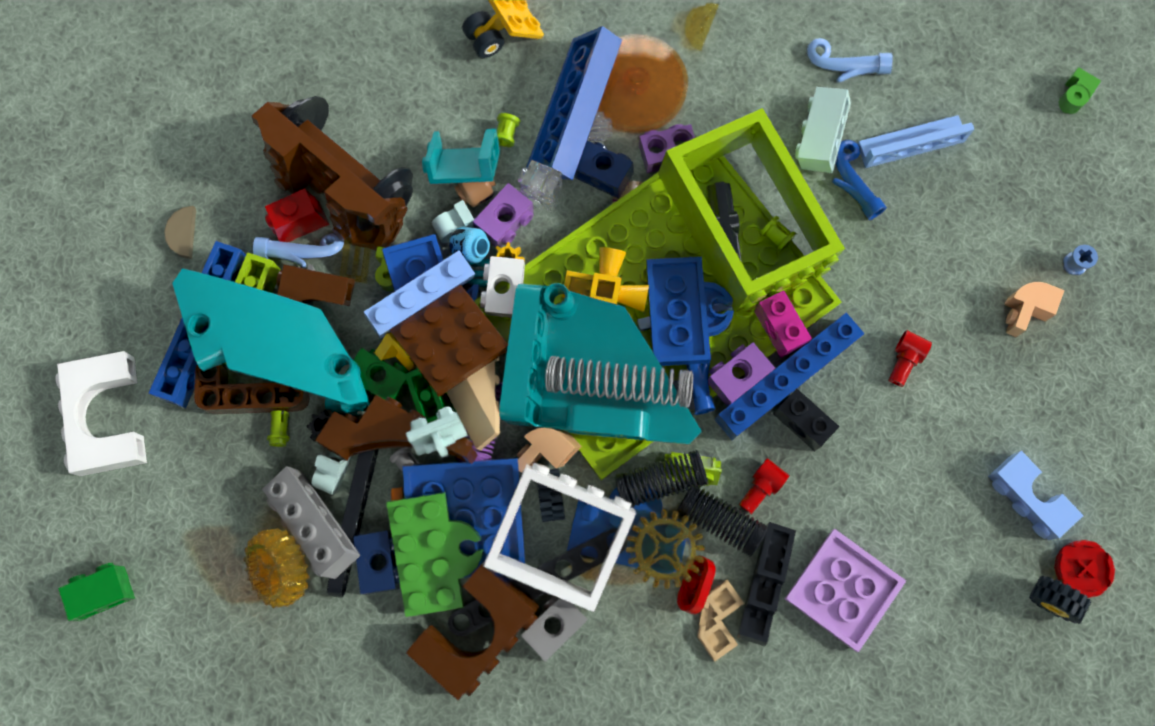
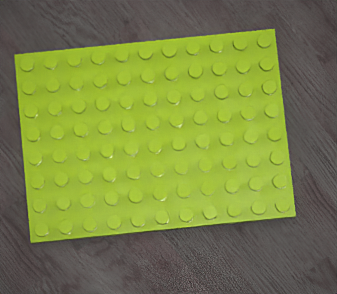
(651, 227)

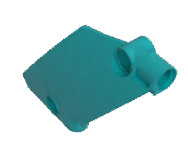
(266, 338)

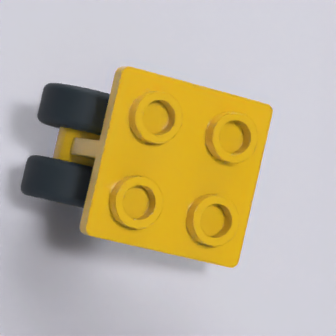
(509, 14)

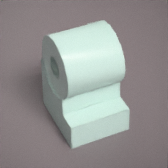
(449, 221)
(329, 473)

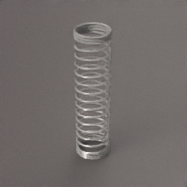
(554, 381)

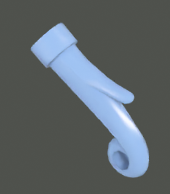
(852, 65)
(296, 252)

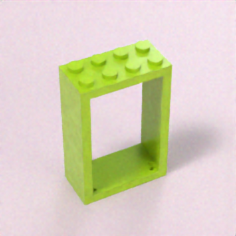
(707, 231)

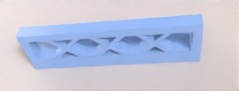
(914, 141)

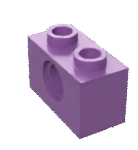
(507, 202)
(751, 361)

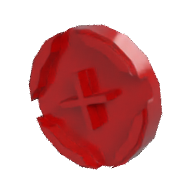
(1085, 567)

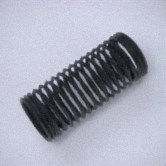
(626, 490)
(753, 541)

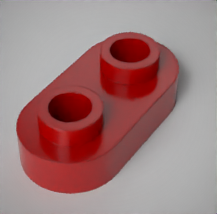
(694, 593)

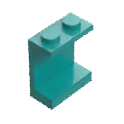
(461, 164)

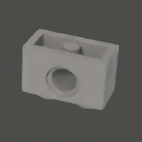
(546, 643)

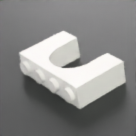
(78, 385)

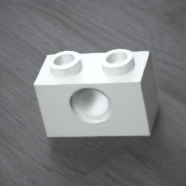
(500, 270)

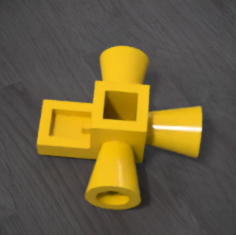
(606, 284)

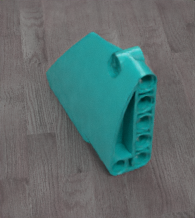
(593, 332)

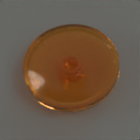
(644, 85)

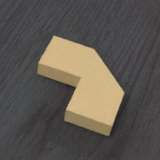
(711, 630)

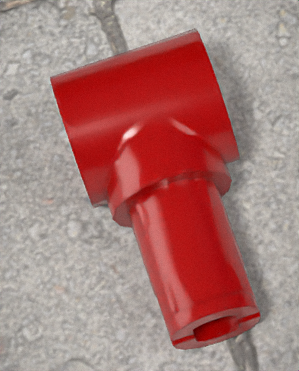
(911, 351)
(767, 481)

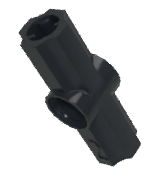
(721, 203)

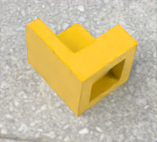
(390, 348)

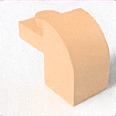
(1034, 300)
(551, 443)

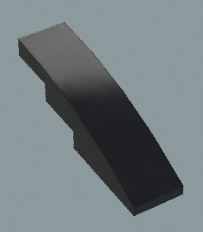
(766, 584)

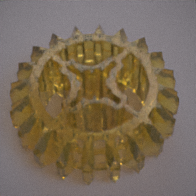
(685, 533)
(276, 568)

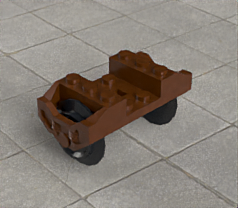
(307, 156)

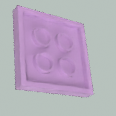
(845, 590)

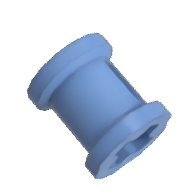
(1087, 256)

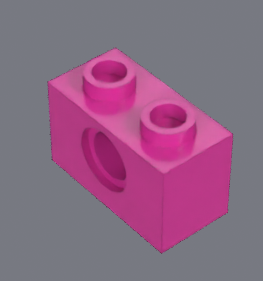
(782, 324)

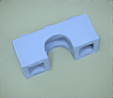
(1015, 481)

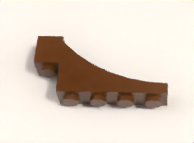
(379, 428)

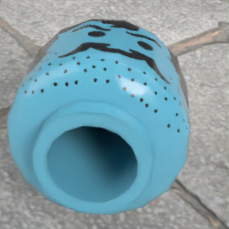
(470, 242)

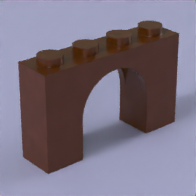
(310, 285)
(460, 669)

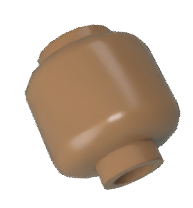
(475, 192)

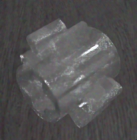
(600, 129)

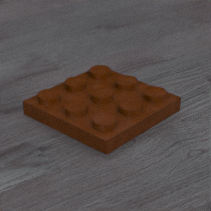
(449, 340)

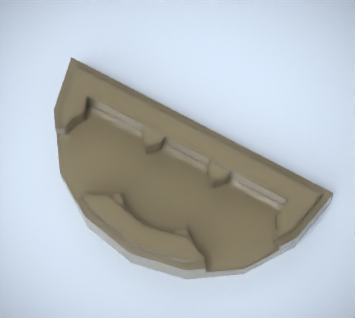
(180, 231)

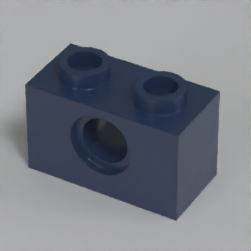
(611, 180)
(369, 547)

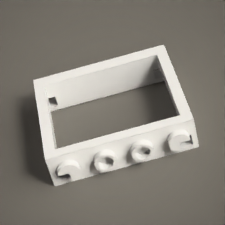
(543, 580)

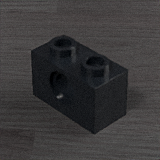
(806, 420)

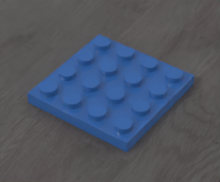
(474, 495)

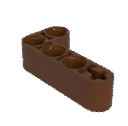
(252, 392)

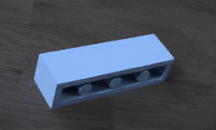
(419, 293)

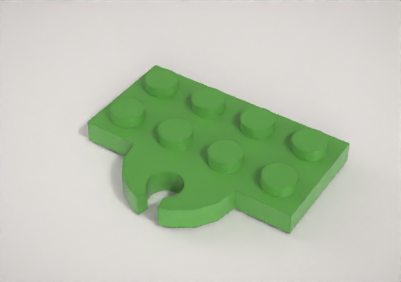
(430, 553)

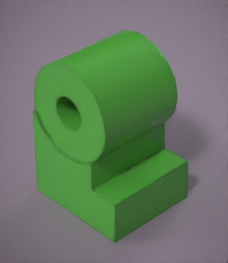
(1081, 89)

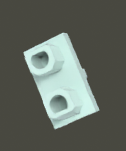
(436, 434)

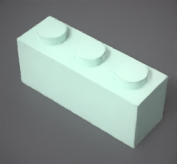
(823, 129)

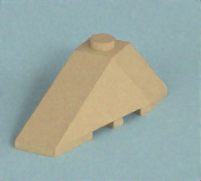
(477, 405)

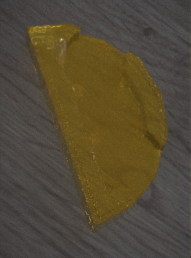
(699, 23)

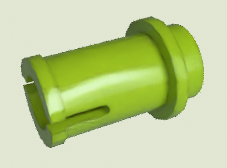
(278, 429)

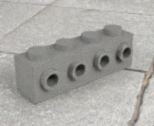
(310, 523)

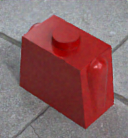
(295, 216)

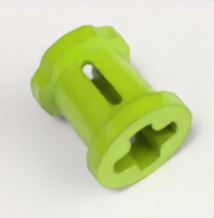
(506, 129)
(778, 233)

